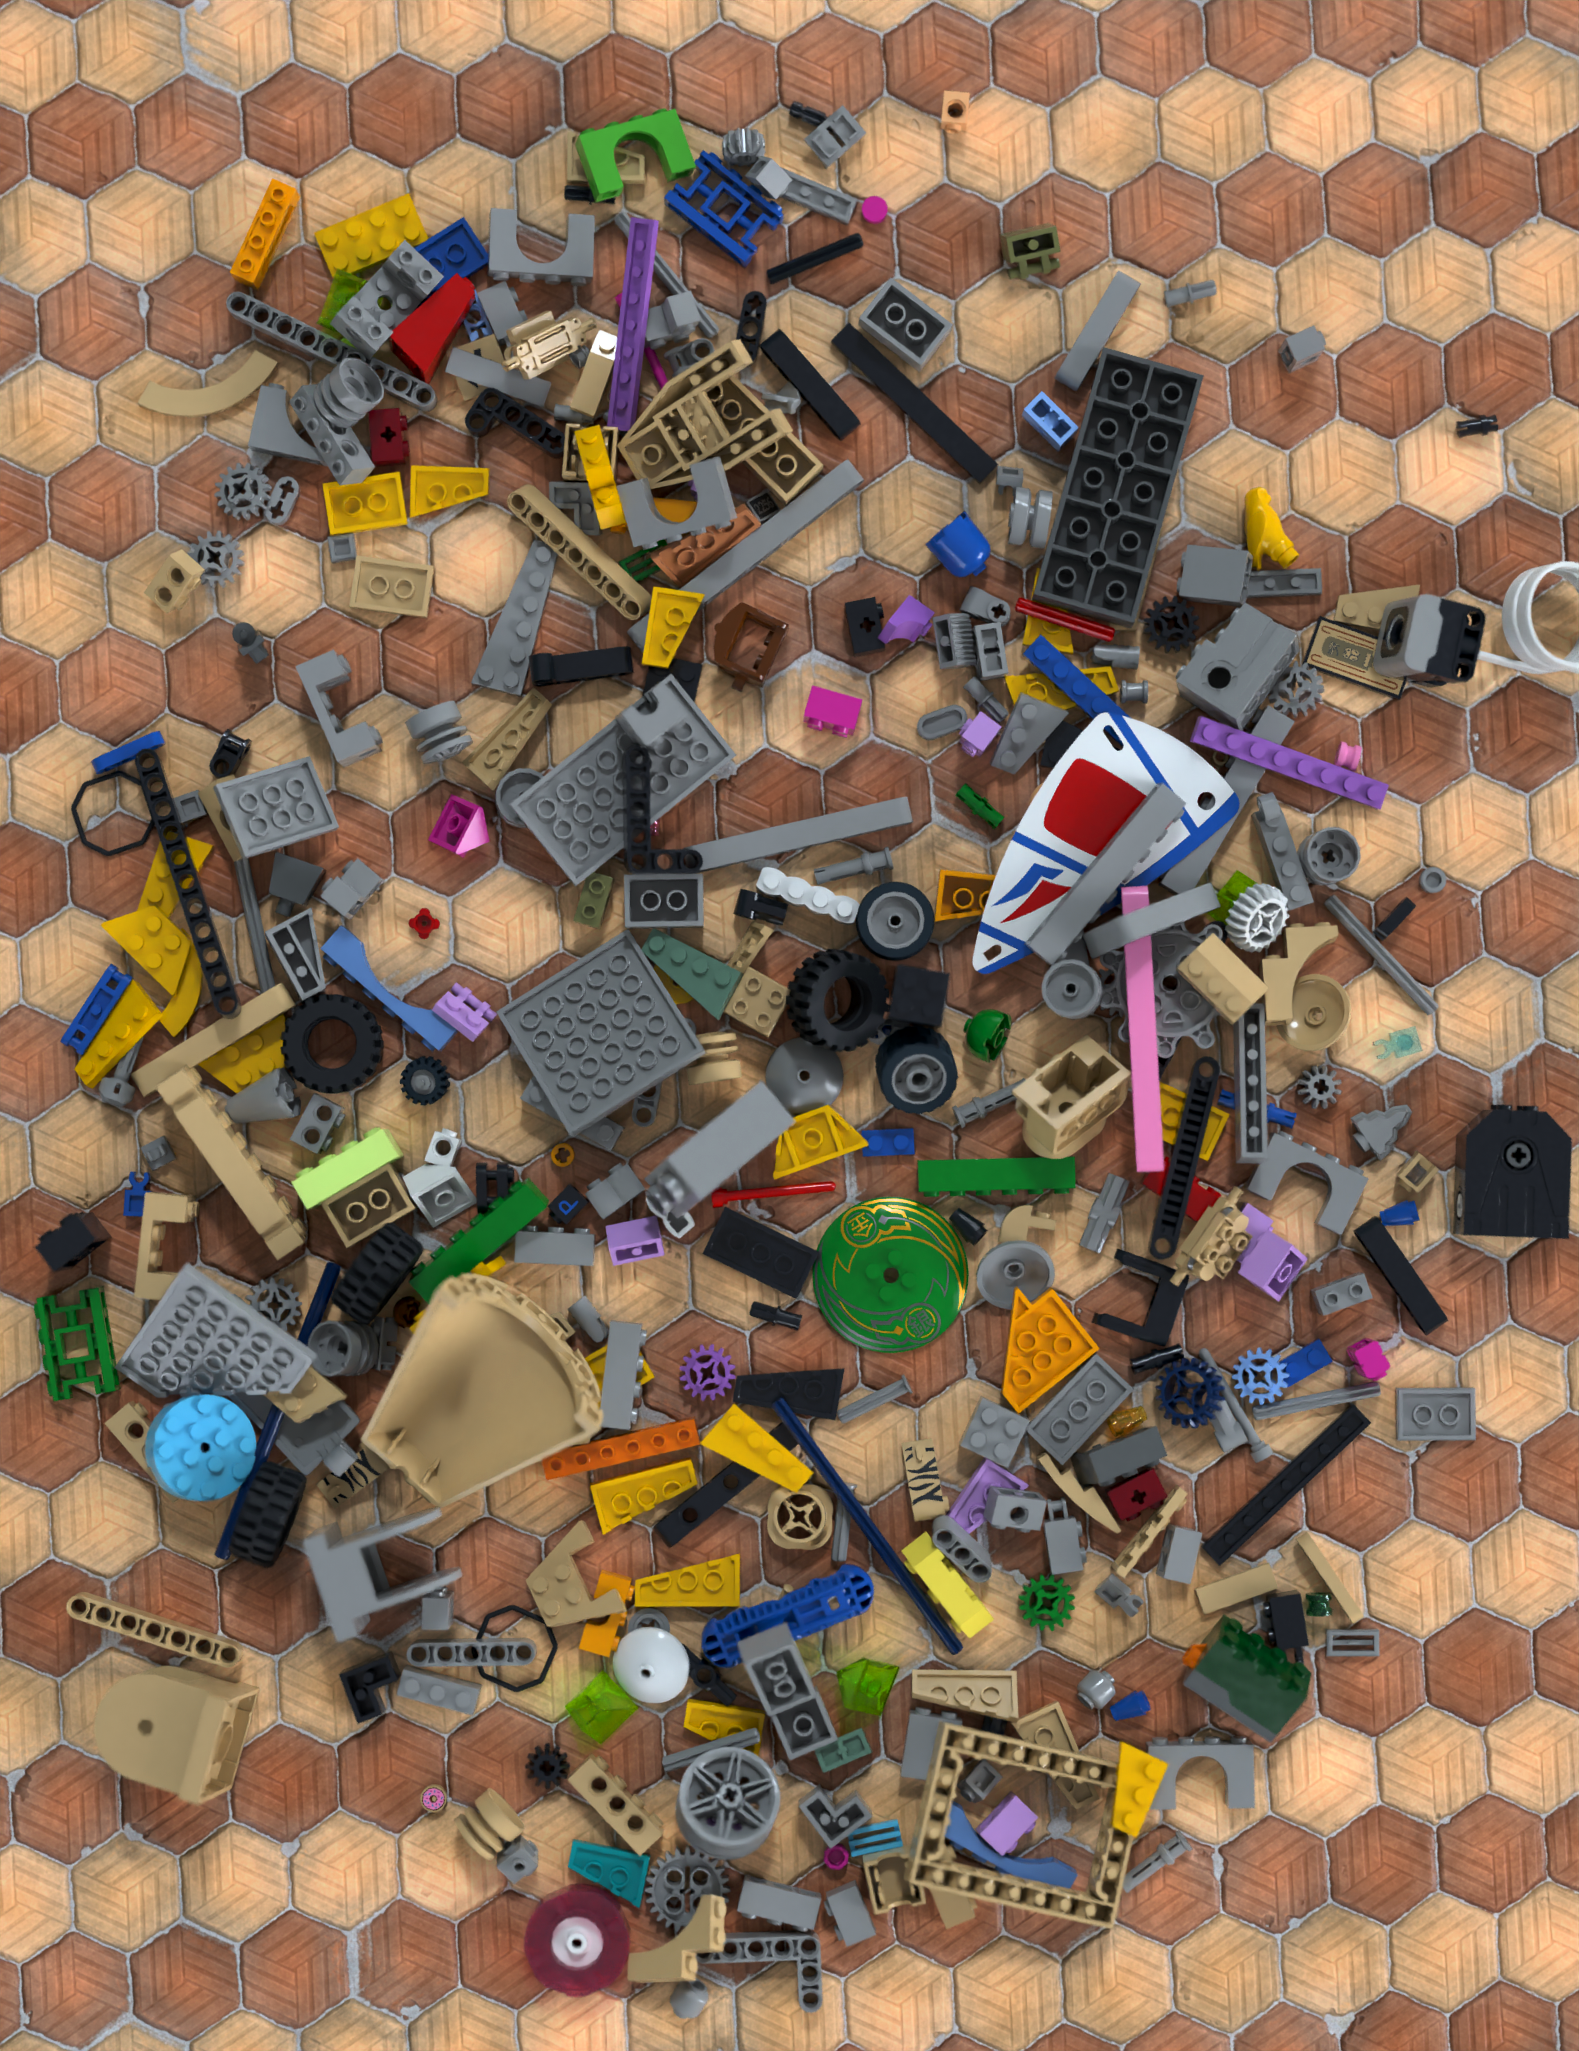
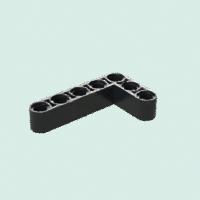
(643, 823)

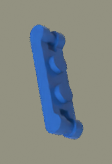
(96, 1009)

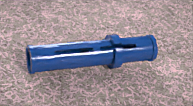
(1274, 1114)

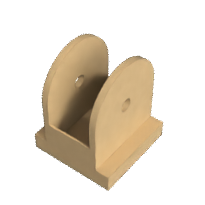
(176, 1730)

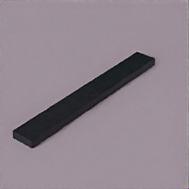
(914, 403)
(1286, 1484)

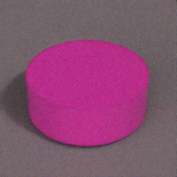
(874, 209)

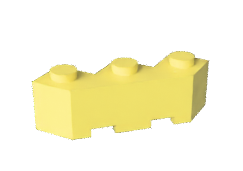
(946, 1586)

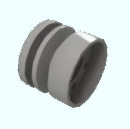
(348, 392)
(440, 735)
(1342, 856)
(343, 1348)

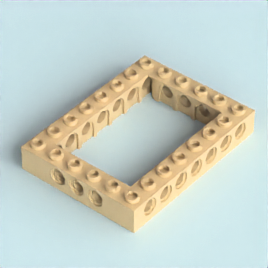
(924, 1868)

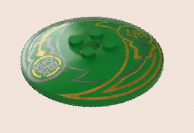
(882, 1236)

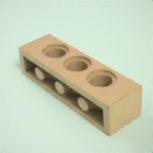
(121, 1427)
(638, 1838)

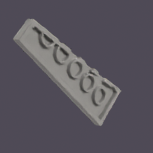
(514, 637)

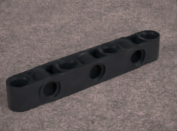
(713, 1495)

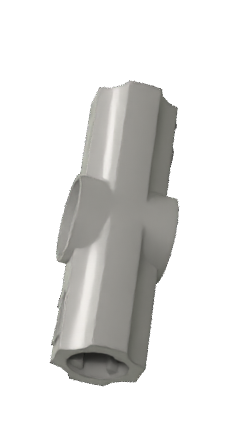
(1104, 1213)

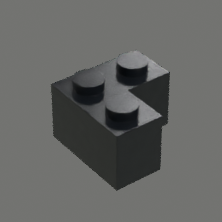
(362, 1685)

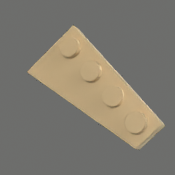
(975, 1691)

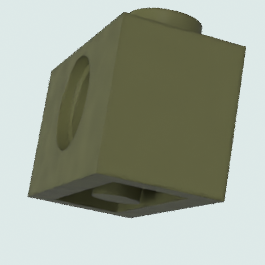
(594, 900)

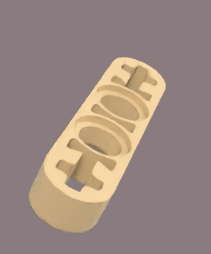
(1329, 1577)

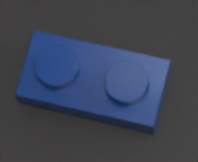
(888, 1142)
(1305, 1361)

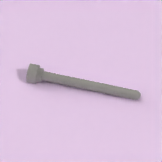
(1259, 1449)

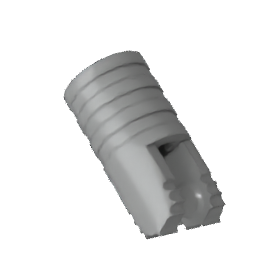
(1116, 656)
(589, 1319)

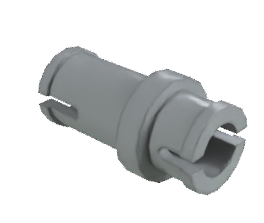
(564, 413)

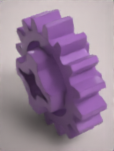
(718, 1379)

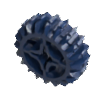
(1179, 1376)

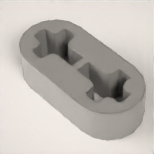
(288, 503)

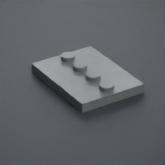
(276, 807)

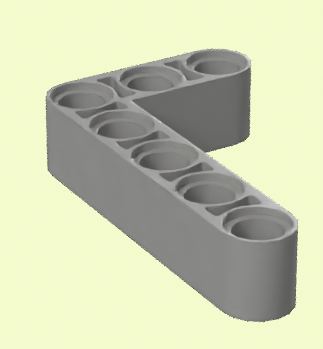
(1151, 919)
(771, 1953)

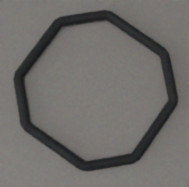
(79, 826)
(548, 1662)

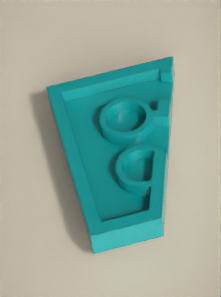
(611, 1867)

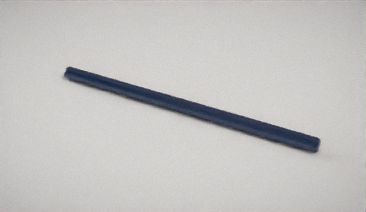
(276, 1415)
(867, 1526)

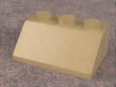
(1222, 979)

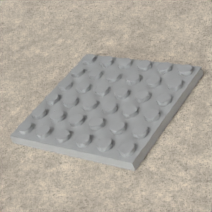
(600, 1033)

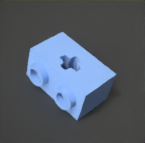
(1050, 421)

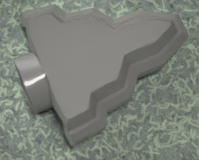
(1379, 1129)

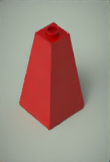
(429, 331)

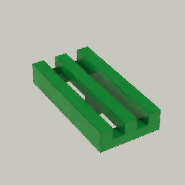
(637, 555)

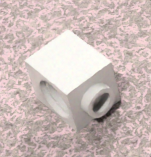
(434, 1156)

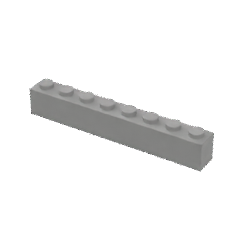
(1242, 779)
(1105, 874)

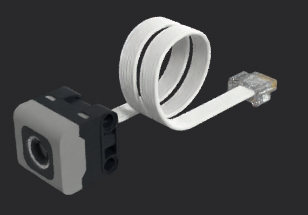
(1432, 635)

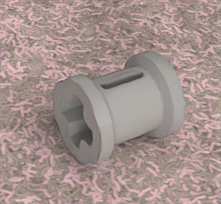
(1134, 691)

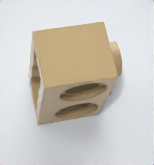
(171, 578)

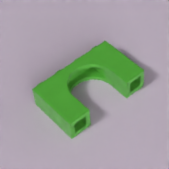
(659, 130)

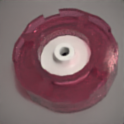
(574, 1965)

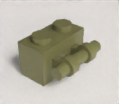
(1029, 244)

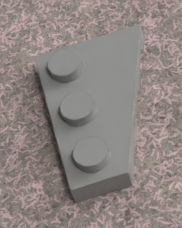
(1025, 731)

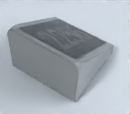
(763, 506)

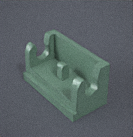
(844, 1750)

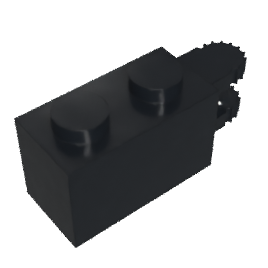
(1286, 1622)

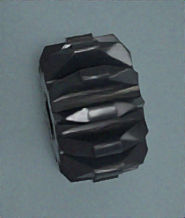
(540, 1771)

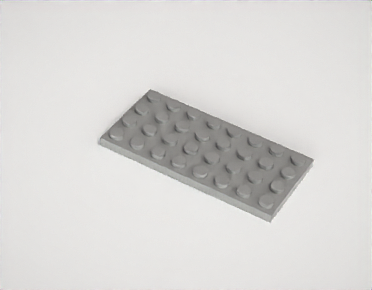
(580, 801)

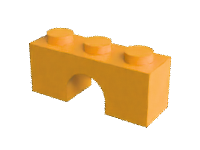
(601, 1636)

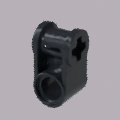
(229, 753)

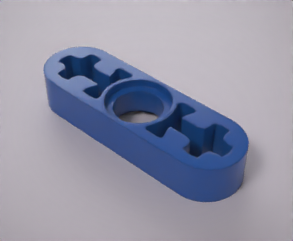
(127, 752)

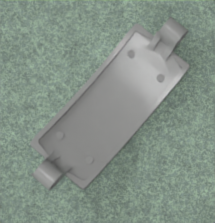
(312, 1440)

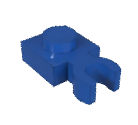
(135, 1198)

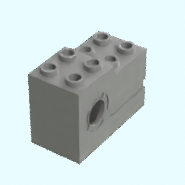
(1239, 669)

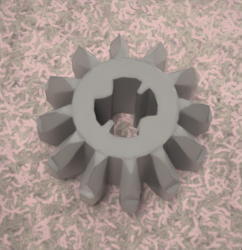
(743, 146)
(1327, 1082)

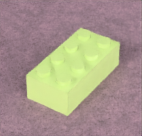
(348, 1167)

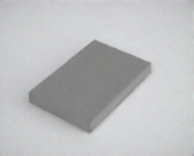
(1435, 1414)

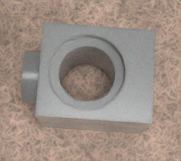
(769, 177)

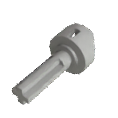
(121, 1079)

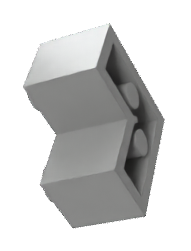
(671, 320)
(352, 889)
(833, 1820)

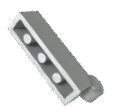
(1281, 852)

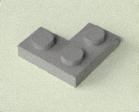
(577, 497)

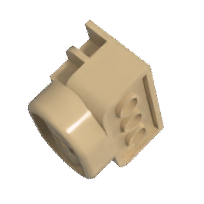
(1070, 1099)

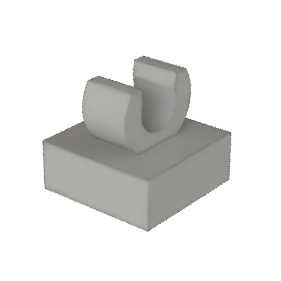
(1008, 477)
(158, 1153)

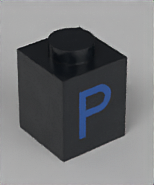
(567, 1205)

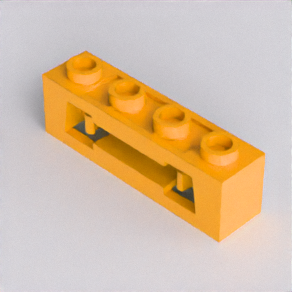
(265, 234)

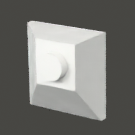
(439, 1192)

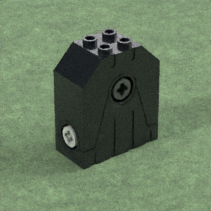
(1510, 1194)

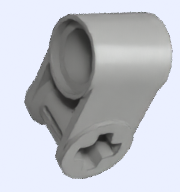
(686, 355)
(982, 604)

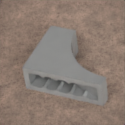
(273, 429)

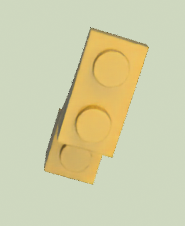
(600, 477)

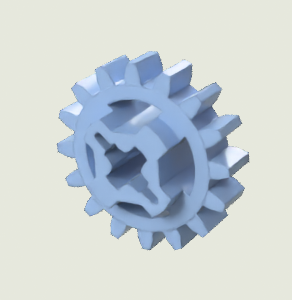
(1270, 1384)

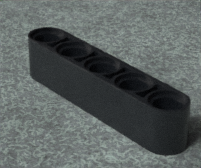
(810, 384)
(1400, 1275)

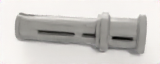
(865, 864)
(979, 1107)
(1168, 1852)

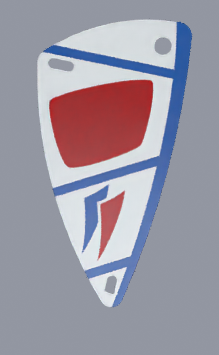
(1080, 812)

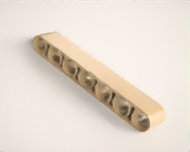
(568, 548)
(214, 1038)
(142, 1632)

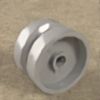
(1029, 517)
(509, 789)
(1085, 998)

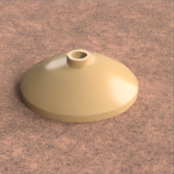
(1310, 997)

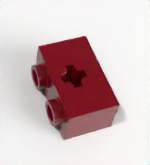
(380, 423)
(1122, 1492)

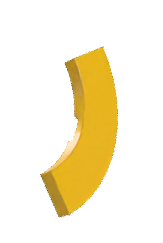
(184, 1002)

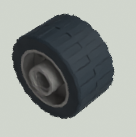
(916, 1069)

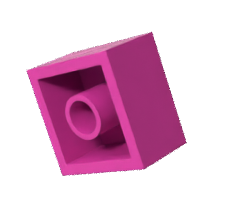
(832, 711)

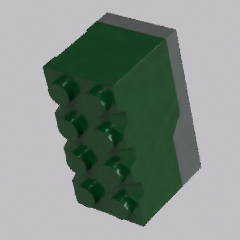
(1246, 1678)

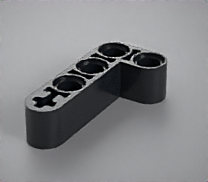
(520, 427)
(580, 666)

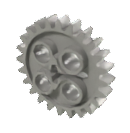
(663, 1888)

